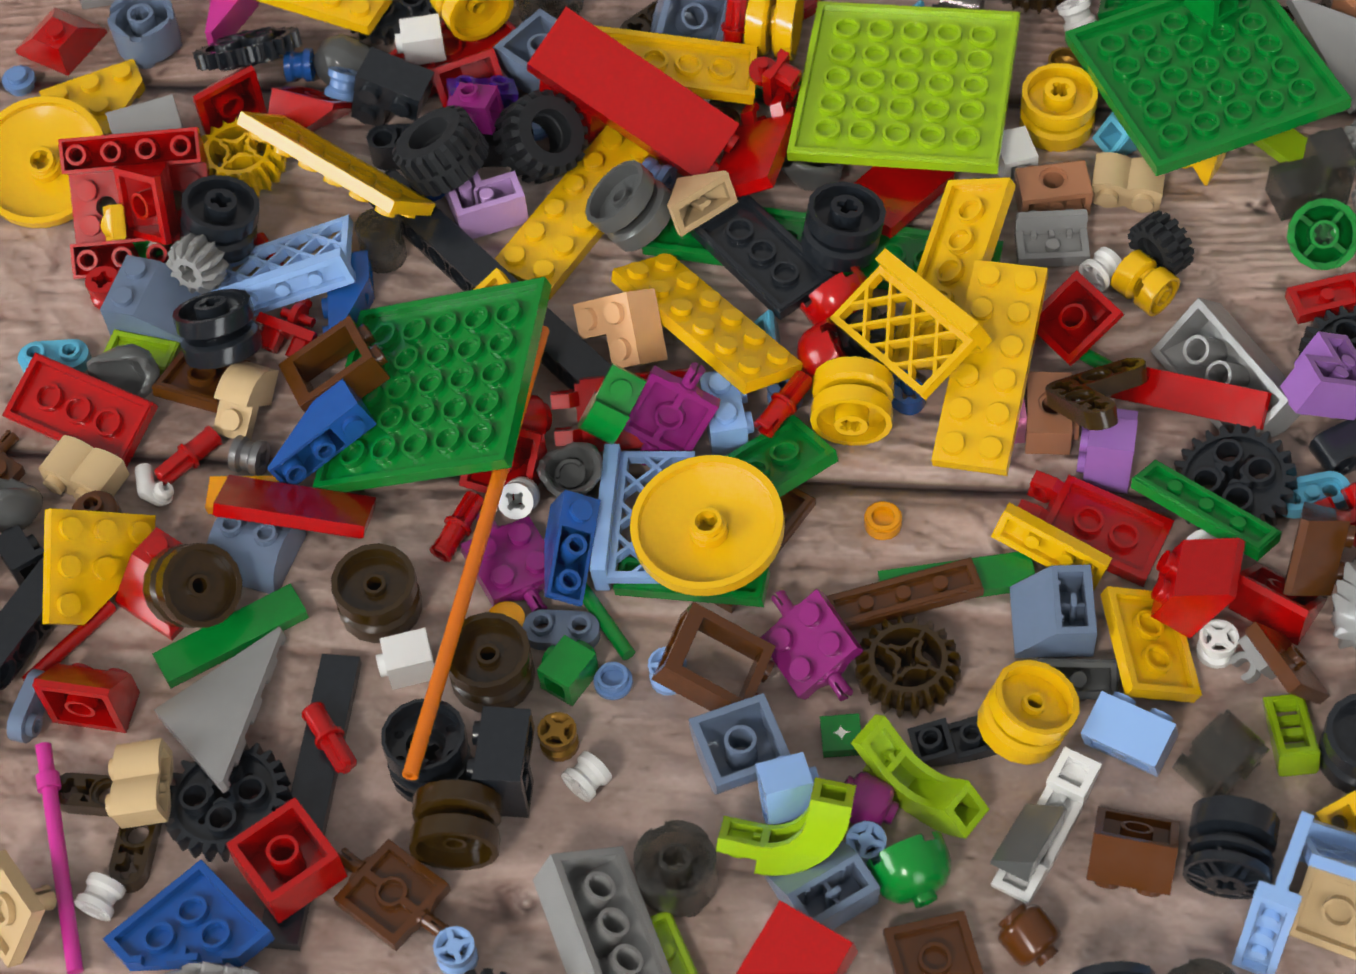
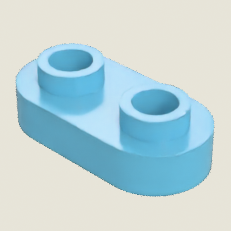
(57, 351)
(1312, 488)

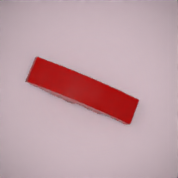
(1200, 398)

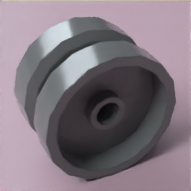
(629, 206)

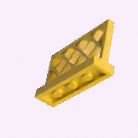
(923, 297)

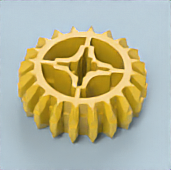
(241, 157)

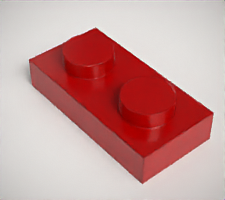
(1317, 297)

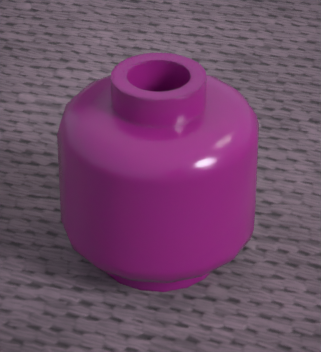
(872, 799)

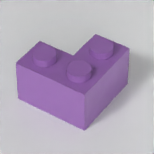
(1324, 378)
(1108, 453)

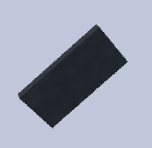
(762, 256)

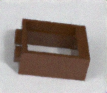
(326, 350)
(695, 687)

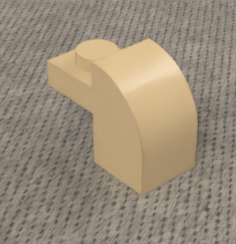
(240, 394)

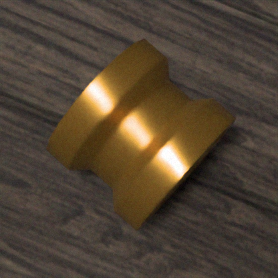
(561, 727)

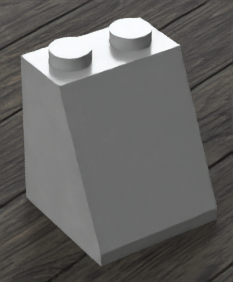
(146, 116)

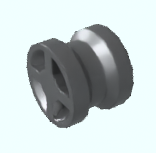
(249, 455)

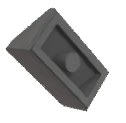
(1088, 675)
(1029, 840)

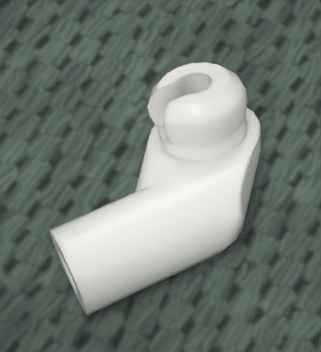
(149, 490)

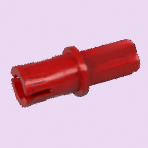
(734, 21)
(783, 403)
(188, 455)
(457, 526)
(329, 737)

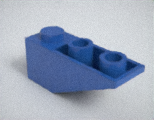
(352, 297)
(323, 432)
(569, 546)

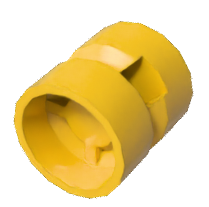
(1142, 280)

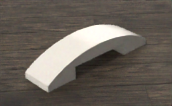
(1065, 787)

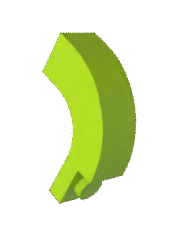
(929, 796)
(795, 844)

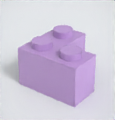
(488, 204)

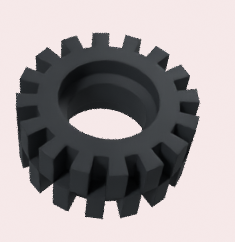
(1162, 241)

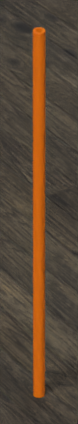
(461, 603)

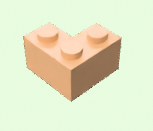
(629, 322)

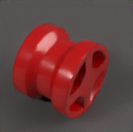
(100, 277)

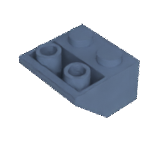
(1054, 613)
(831, 890)

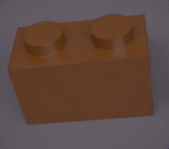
(1318, 551)
(1133, 852)

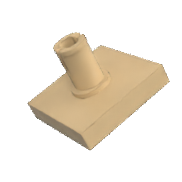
(19, 910)
(1327, 912)

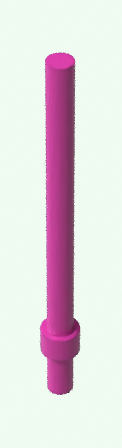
(48, 785)

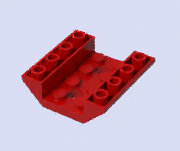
(91, 178)

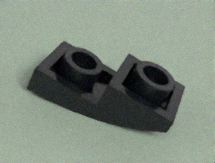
(949, 744)

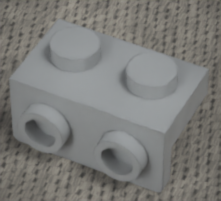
(1052, 238)

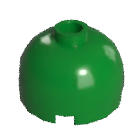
(1322, 234)
(913, 870)

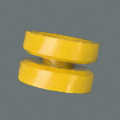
(473, 18)
(775, 24)
(1058, 106)
(852, 401)
(1028, 712)

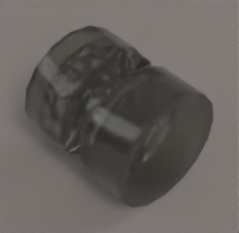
(382, 239)

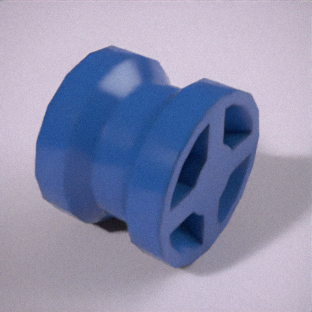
(299, 65)

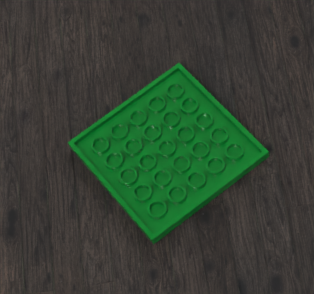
(1204, 88)
(453, 387)

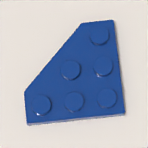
(187, 924)

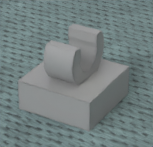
(1257, 663)

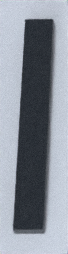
(315, 775)

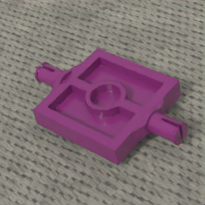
(671, 411)
(512, 564)
(812, 645)

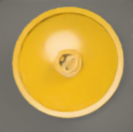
(30, 167)
(707, 525)

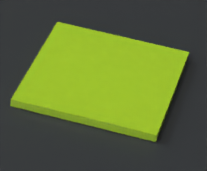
(905, 87)

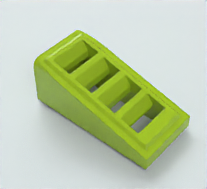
(1291, 758)

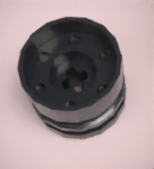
(445, 753)
(1230, 846)

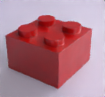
(286, 860)

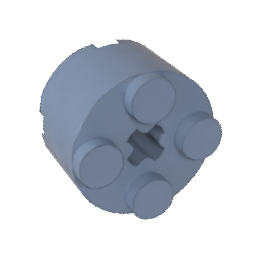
(144, 30)

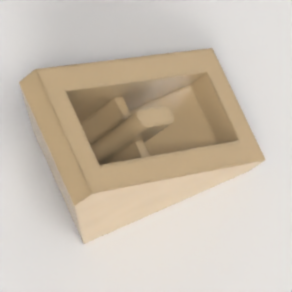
(700, 199)

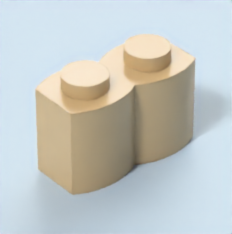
(1126, 183)
(80, 468)
(140, 783)

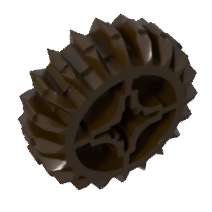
(916, 685)

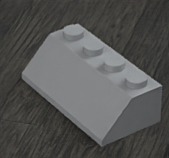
(1216, 348)
(598, 914)

